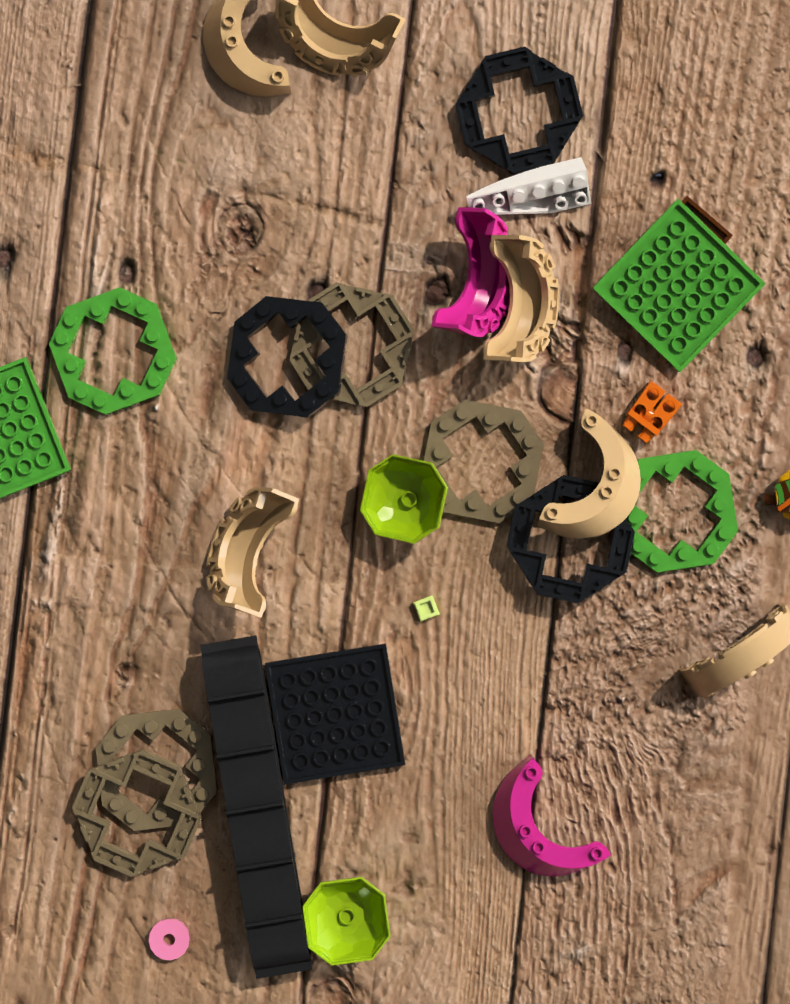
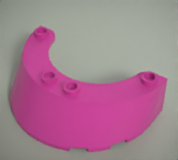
(487, 285)
(521, 837)

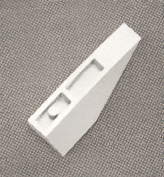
(537, 190)

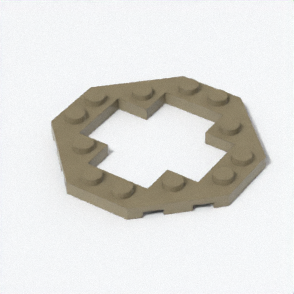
(395, 354)
(490, 418)
(151, 725)
(119, 772)

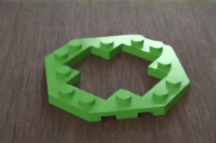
(98, 309)
(719, 504)

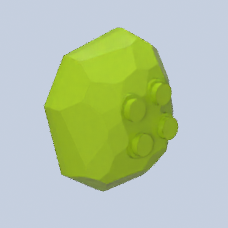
(403, 498)
(346, 921)

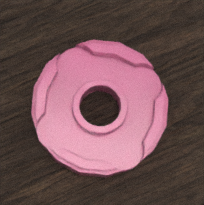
(160, 947)

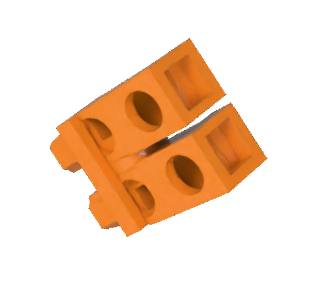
(645, 415)

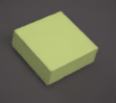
(426, 608)

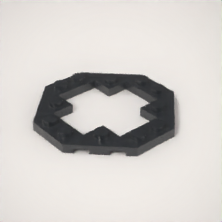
(481, 88)
(244, 352)
(533, 563)

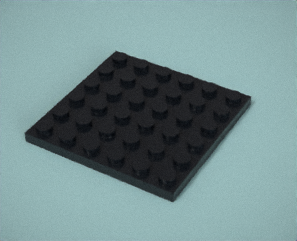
(335, 713)

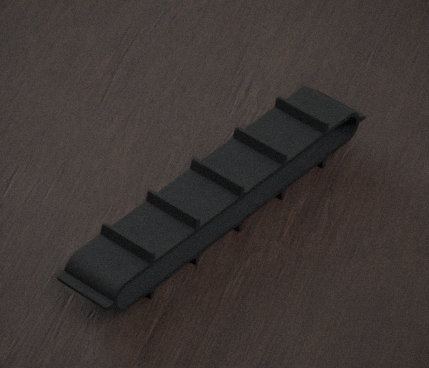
(256, 806)

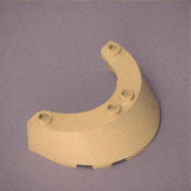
(332, 44)
(233, 59)
(532, 299)
(613, 496)
(238, 544)
(741, 657)

